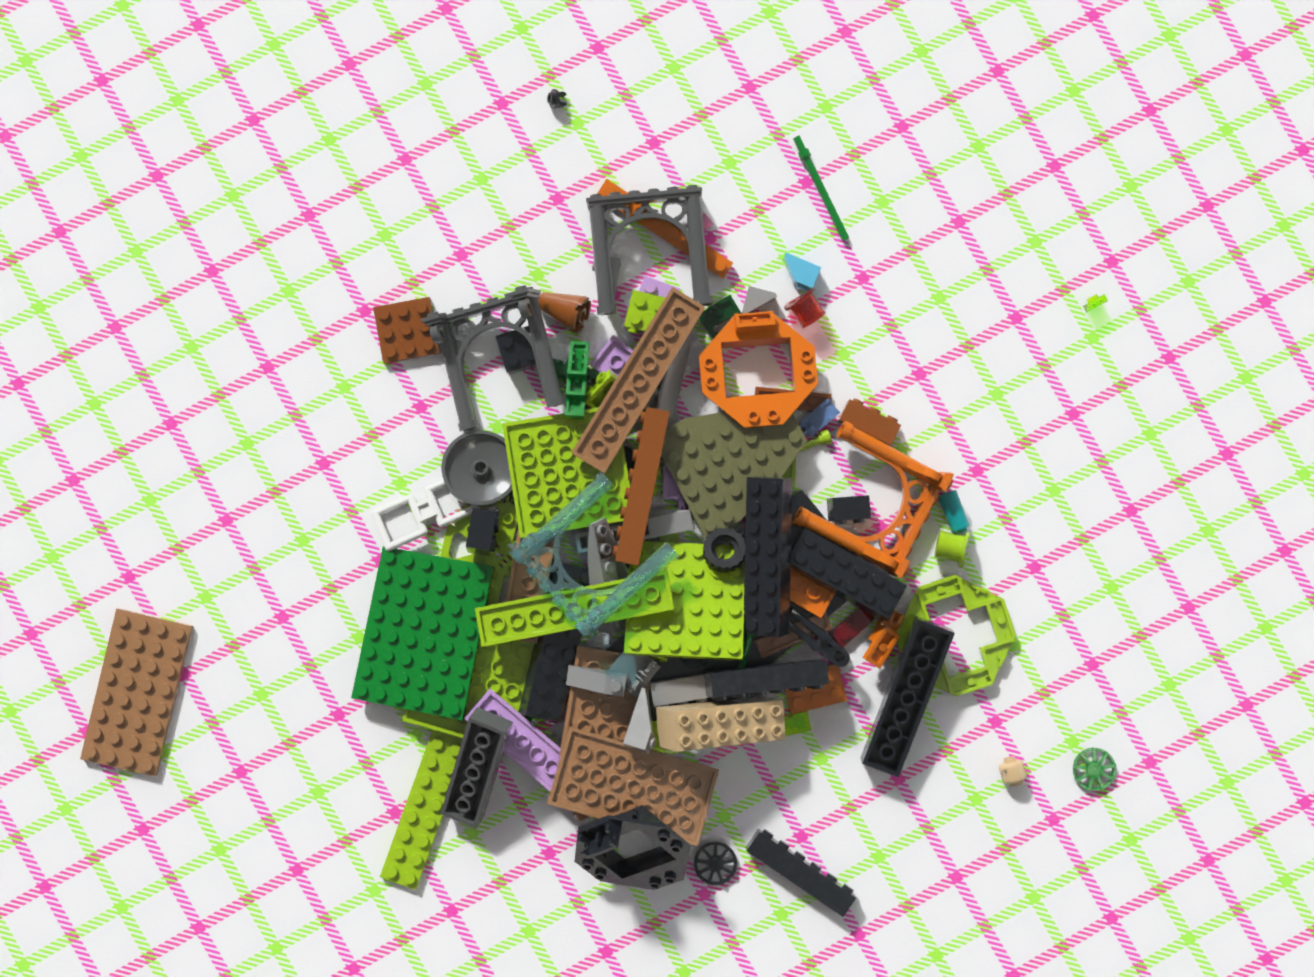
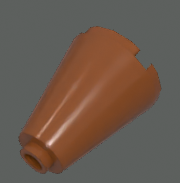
(566, 309)

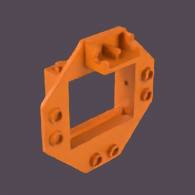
(751, 331)

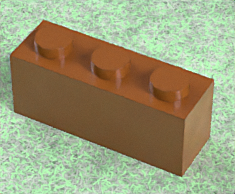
(870, 421)

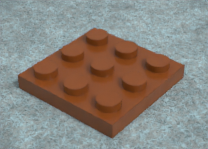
(402, 332)

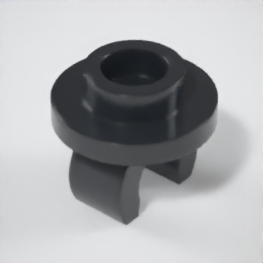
(553, 99)

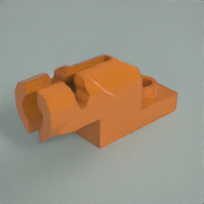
(883, 639)

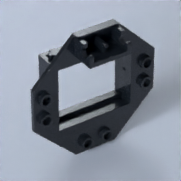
(645, 870)

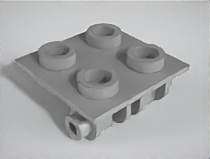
(638, 669)

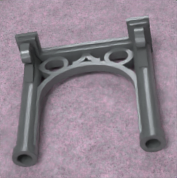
(602, 245)
(442, 333)

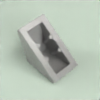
(756, 299)

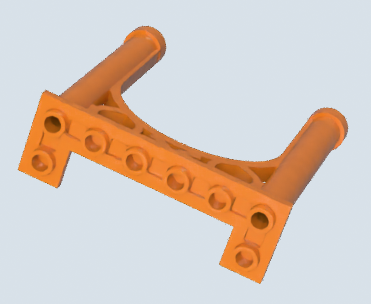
(938, 481)

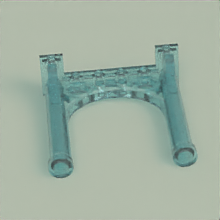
(555, 527)

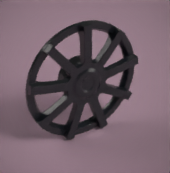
(715, 863)

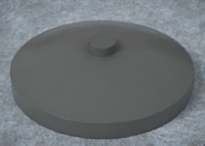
(477, 468)

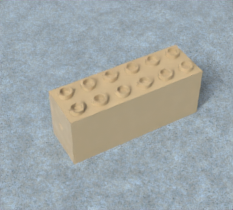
(720, 723)

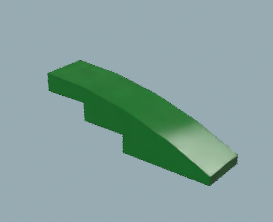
(576, 380)

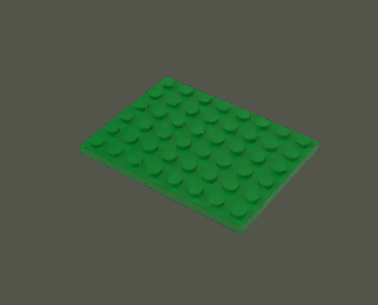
(422, 633)

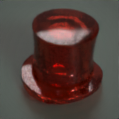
(806, 308)

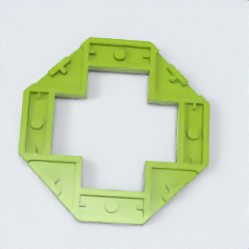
(973, 597)

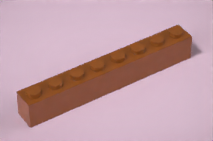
(642, 486)

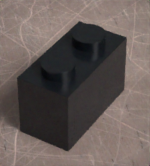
(848, 508)

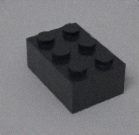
(481, 532)

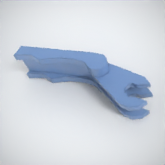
(819, 417)

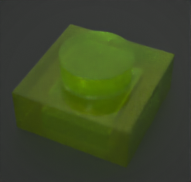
(1094, 302)

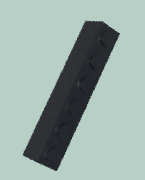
(800, 872)

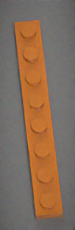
(715, 261)

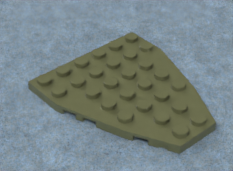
(716, 455)

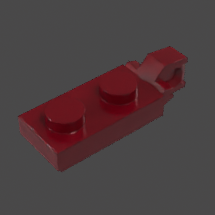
(851, 626)

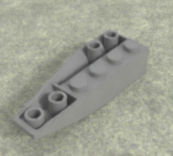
(659, 523)
(602, 565)

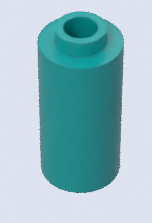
(954, 511)

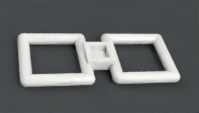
(422, 512)

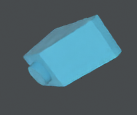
(801, 272)

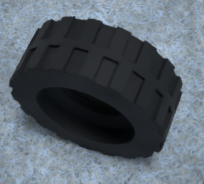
(730, 536)

